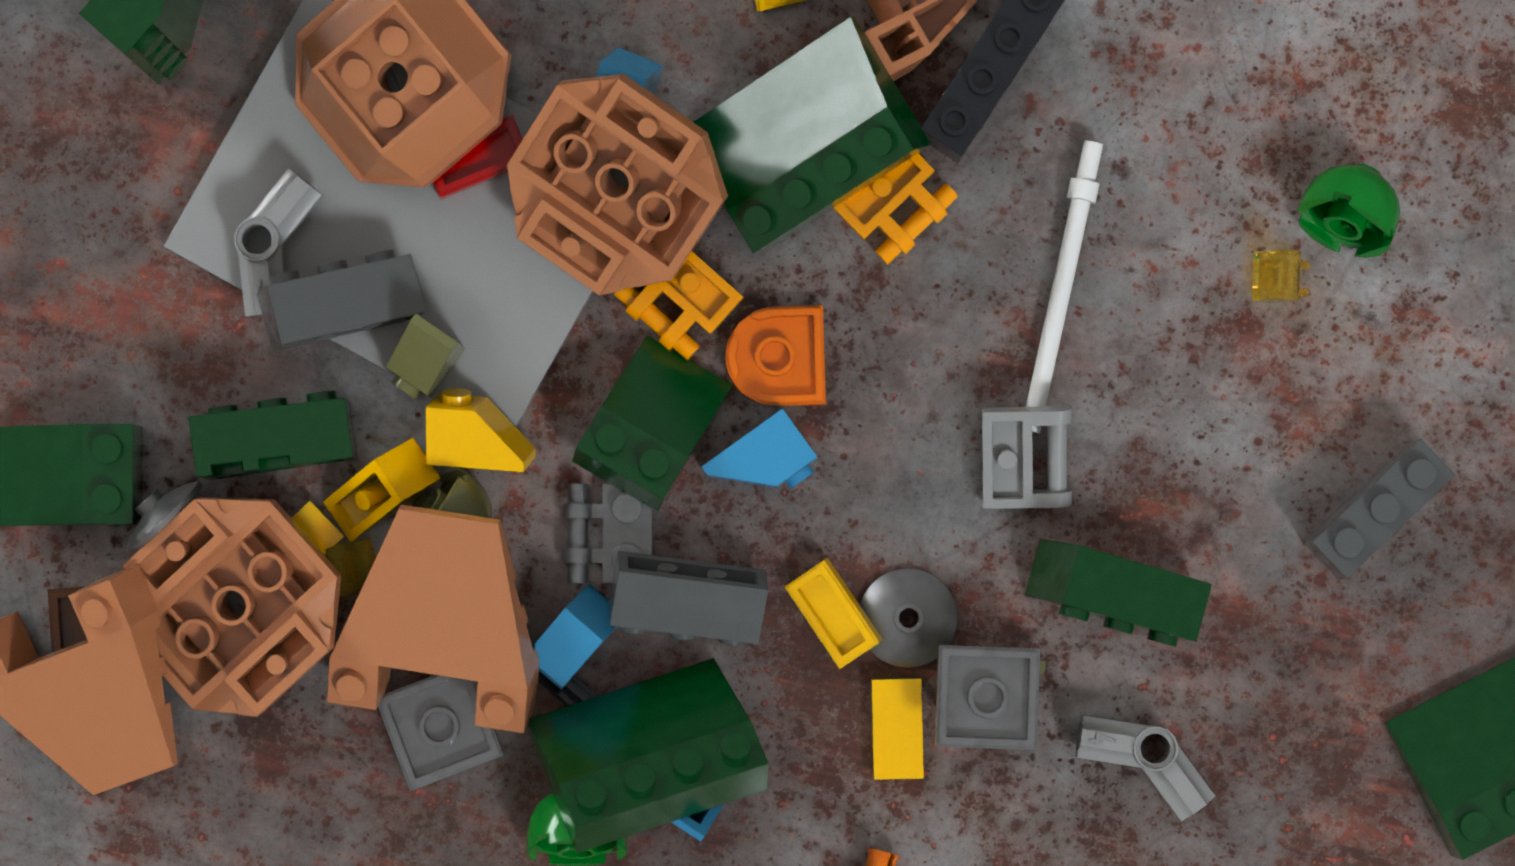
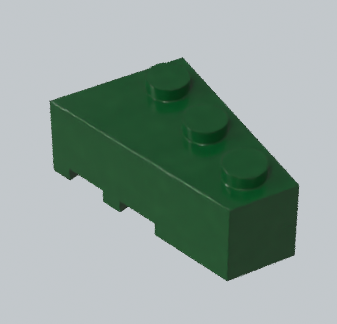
(272, 436)
(1119, 591)

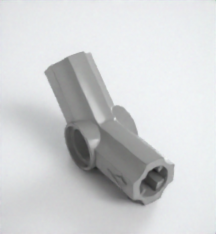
(281, 214)
(1121, 744)

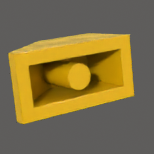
(473, 434)
(381, 488)

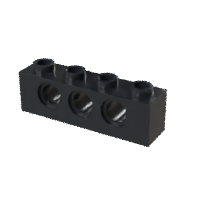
(987, 74)

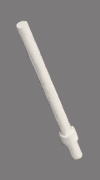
(1082, 192)

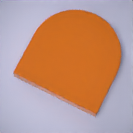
(779, 356)

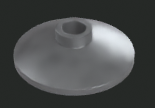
(157, 511)
(935, 612)

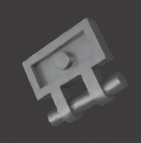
(625, 528)

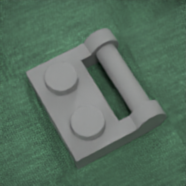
(1009, 457)

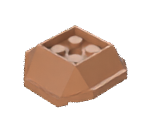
(443, 111)
(578, 213)
(288, 592)

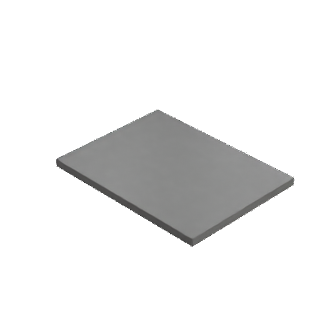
(471, 268)

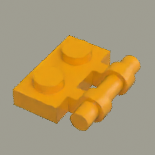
(877, 201)
(696, 291)

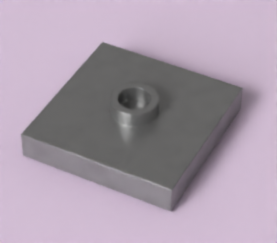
(987, 697)
(436, 729)

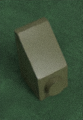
(423, 358)

